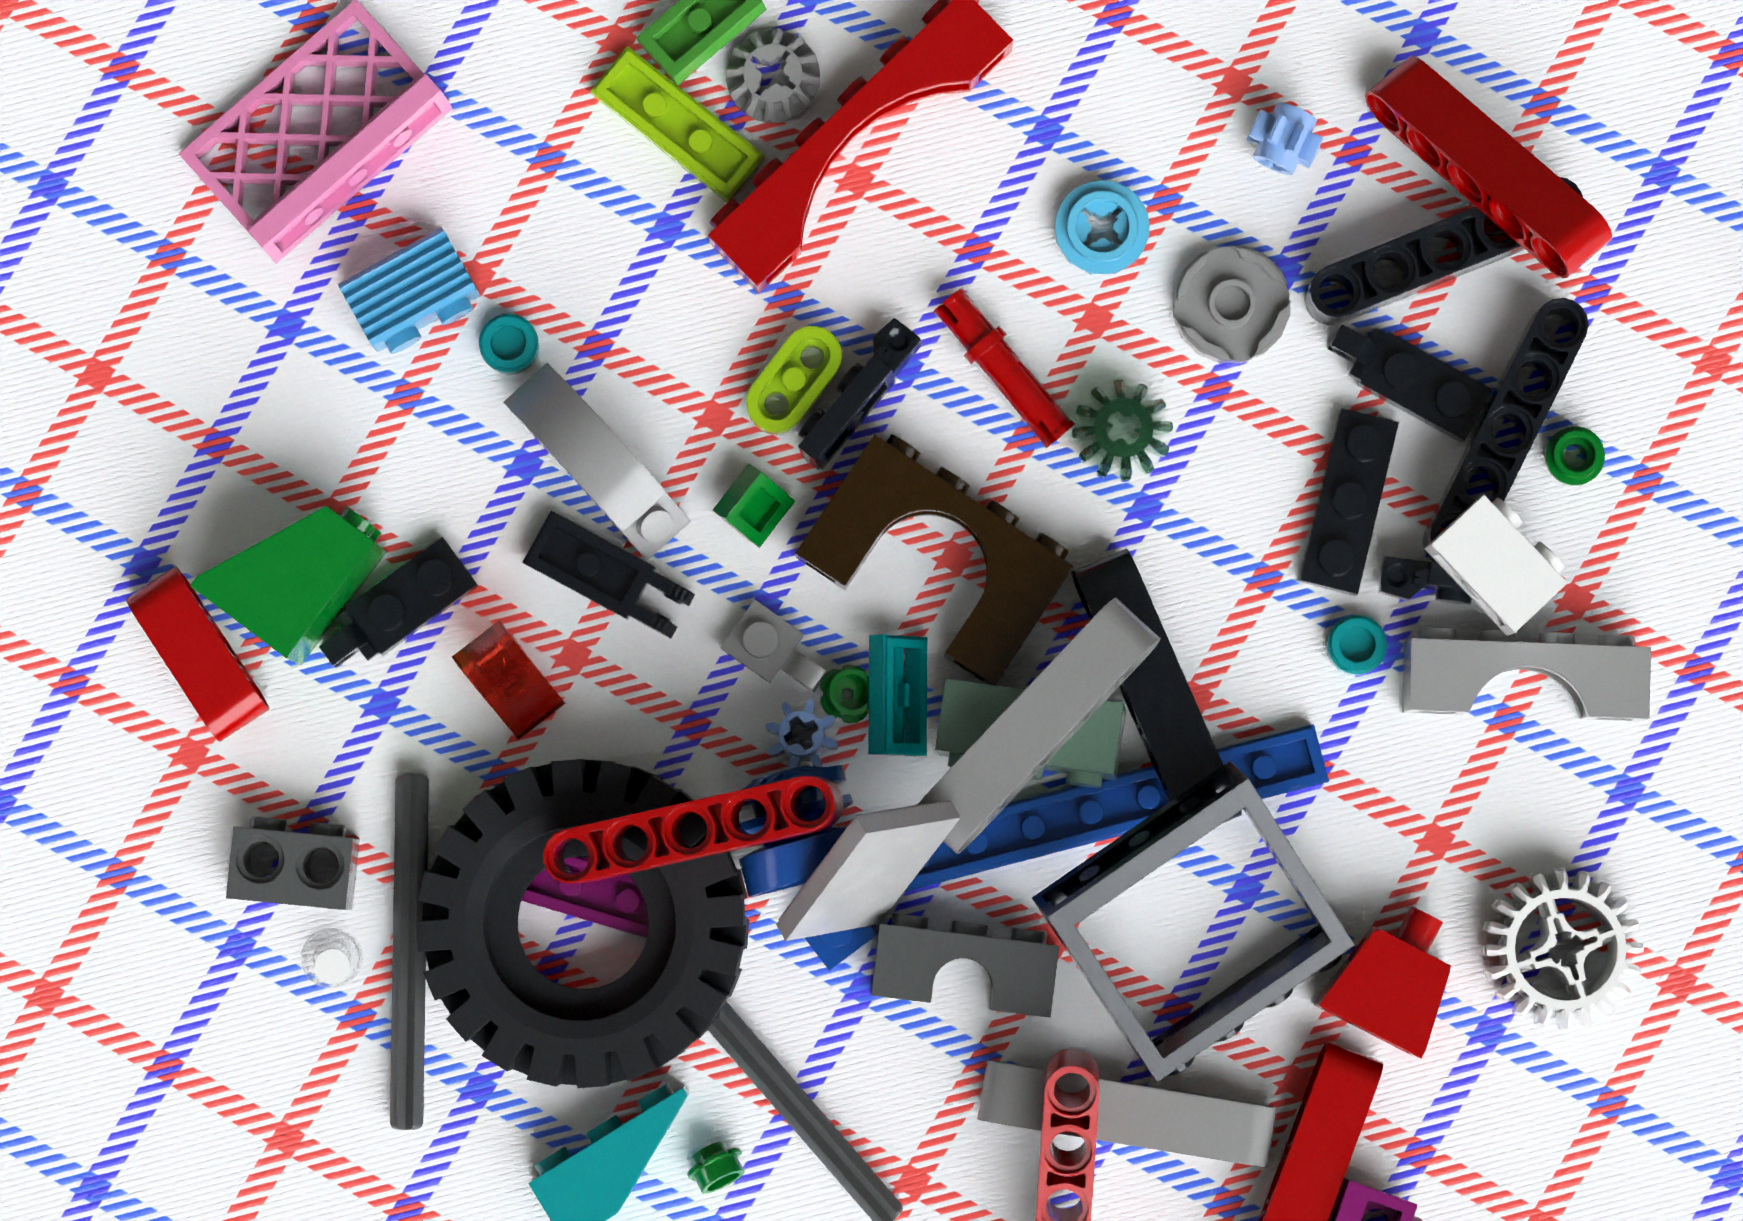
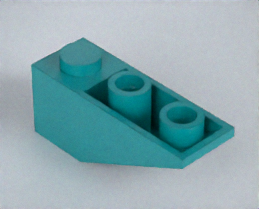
(602, 1175)

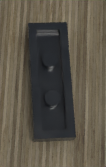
(1348, 502)

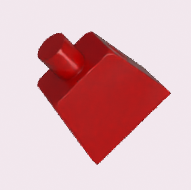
(1391, 984)

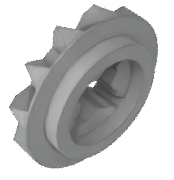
(777, 102)

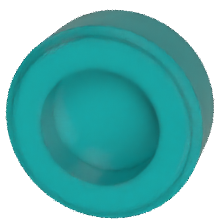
(509, 344)
(1356, 645)

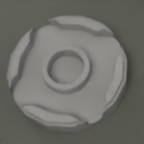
(1231, 304)

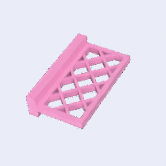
(348, 166)

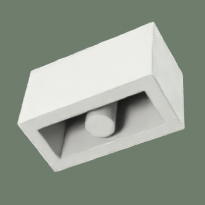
(1498, 563)

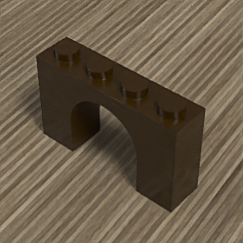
(892, 487)

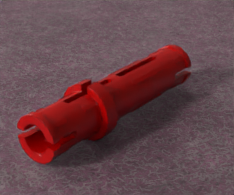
(1005, 369)

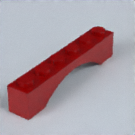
(944, 58)

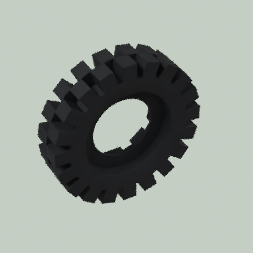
(513, 1008)

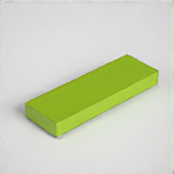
(677, 124)

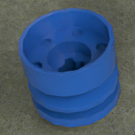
(793, 859)

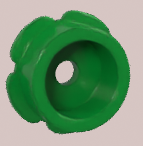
(835, 704)
(715, 1167)

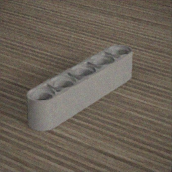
(1042, 720)
(1138, 1114)

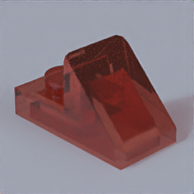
(508, 679)

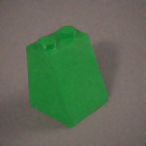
(296, 579)

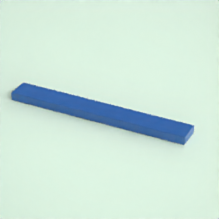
(1091, 815)

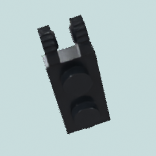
(601, 572)

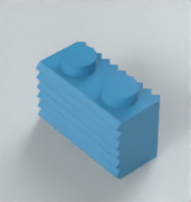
(410, 292)

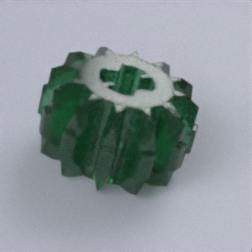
(1124, 410)

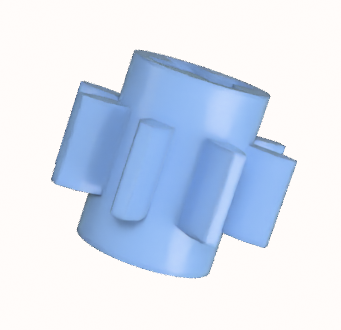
(1284, 138)
(808, 721)

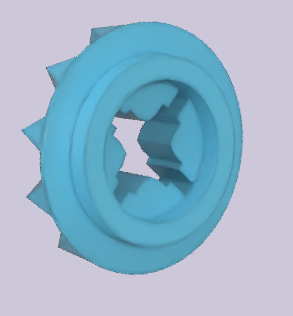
(1102, 199)

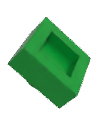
(753, 505)

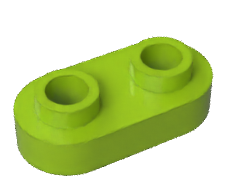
(792, 380)

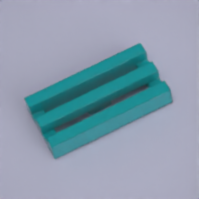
(890, 694)

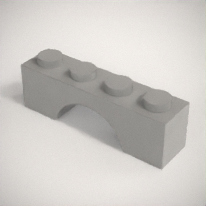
(1601, 679)

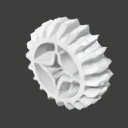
(1573, 973)

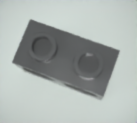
(291, 880)

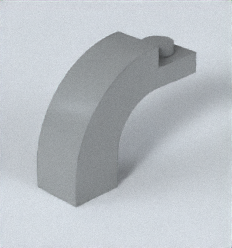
(597, 461)

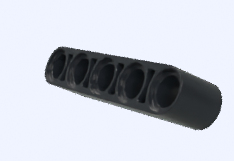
(1414, 259)
(1513, 404)
(1157, 688)

